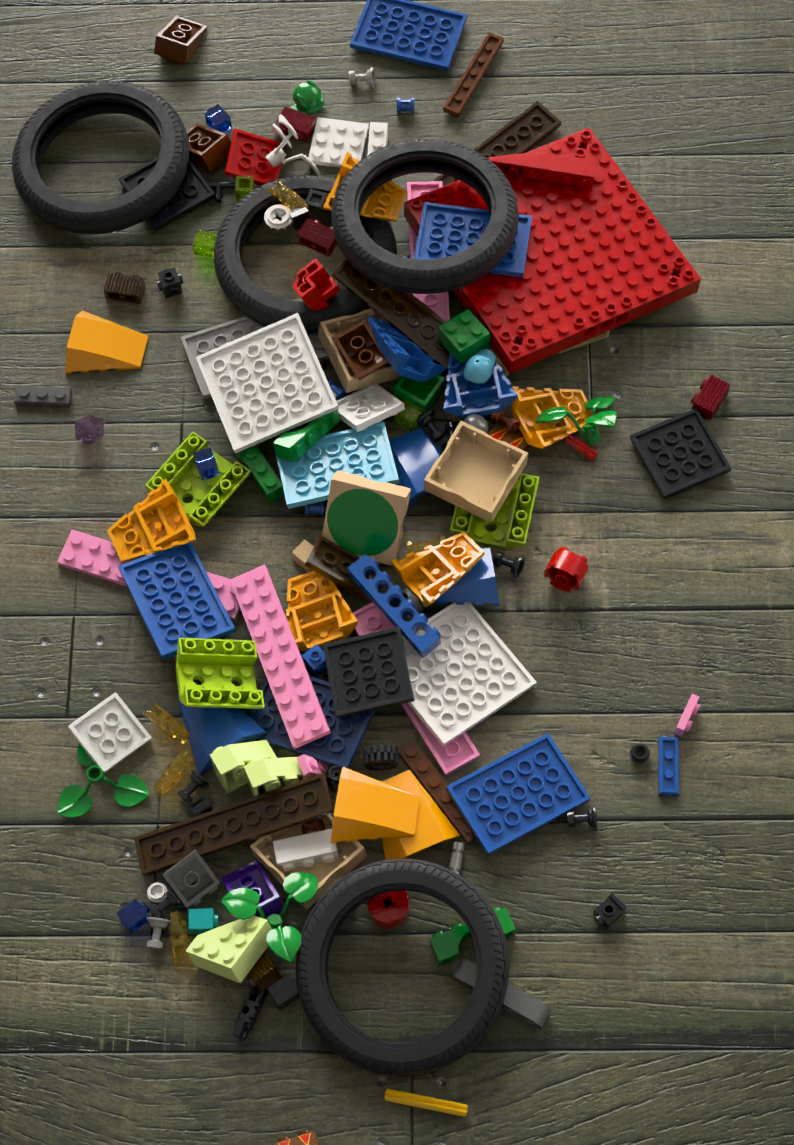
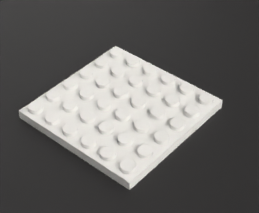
(267, 383)
(465, 675)

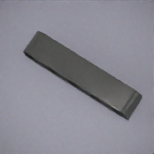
(515, 1000)

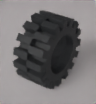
(380, 757)

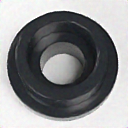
(639, 748)

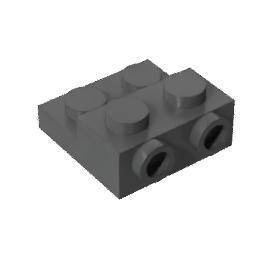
(191, 879)

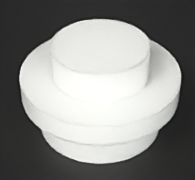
(156, 892)

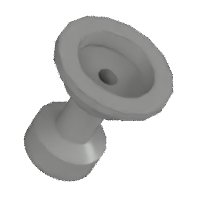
(369, 77)
(157, 924)

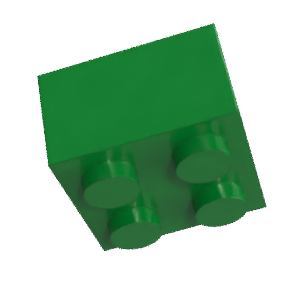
(463, 336)
(421, 394)

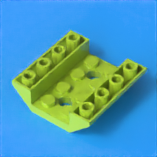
(186, 482)
(510, 522)
(216, 666)

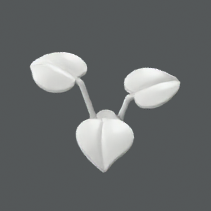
(277, 155)

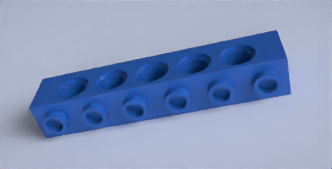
(422, 644)

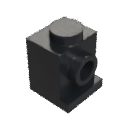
(605, 918)

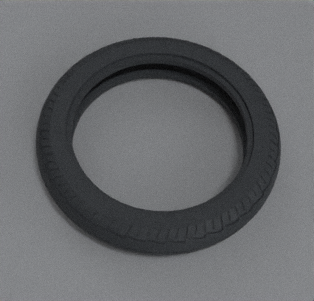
(114, 213)
(435, 274)
(250, 298)
(314, 952)

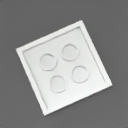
(334, 139)
(368, 407)
(109, 732)

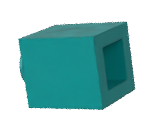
(202, 920)

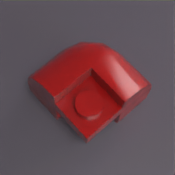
(315, 285)

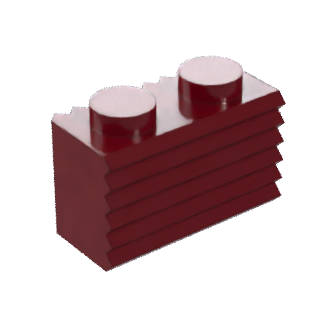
(301, 122)
(317, 237)
(711, 396)

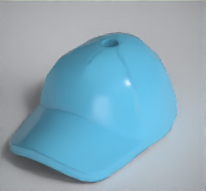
(480, 366)

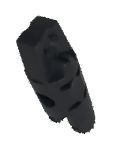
(249, 1012)

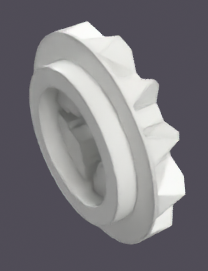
(281, 211)

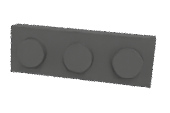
(42, 395)

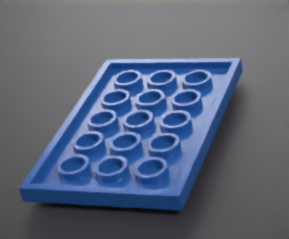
(409, 32)
(452, 229)
(175, 598)
(517, 794)

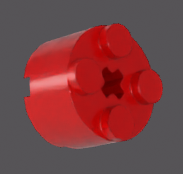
(566, 570)
(393, 915)

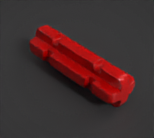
(581, 447)

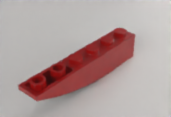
(548, 168)

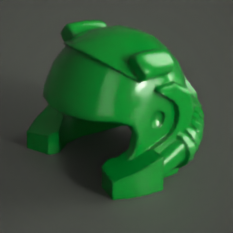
(307, 98)

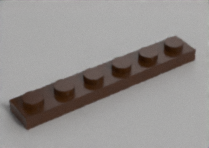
(473, 74)
(435, 786)

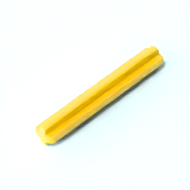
(426, 1102)

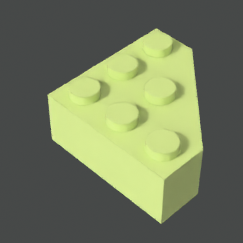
(231, 759)
(272, 773)
(231, 948)

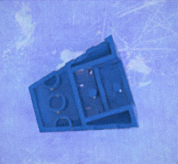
(403, 355)
(469, 398)
(414, 457)
(475, 586)
(216, 728)

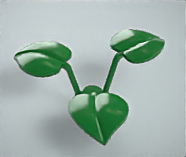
(590, 429)
(75, 801)
(282, 941)

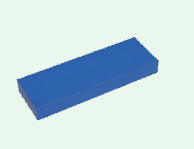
(668, 766)

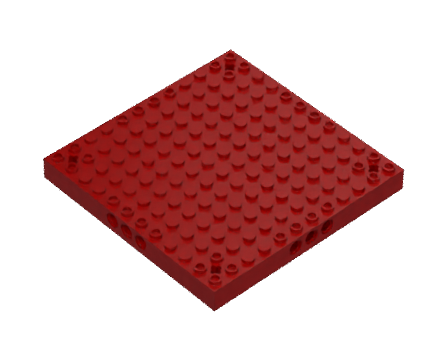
(588, 264)

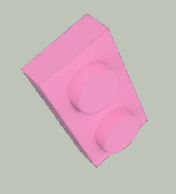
(685, 723)
(311, 767)

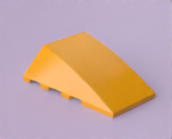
(381, 204)
(103, 345)
(533, 402)
(152, 525)
(438, 567)
(317, 611)
(372, 809)
(431, 823)

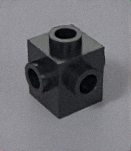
(170, 282)

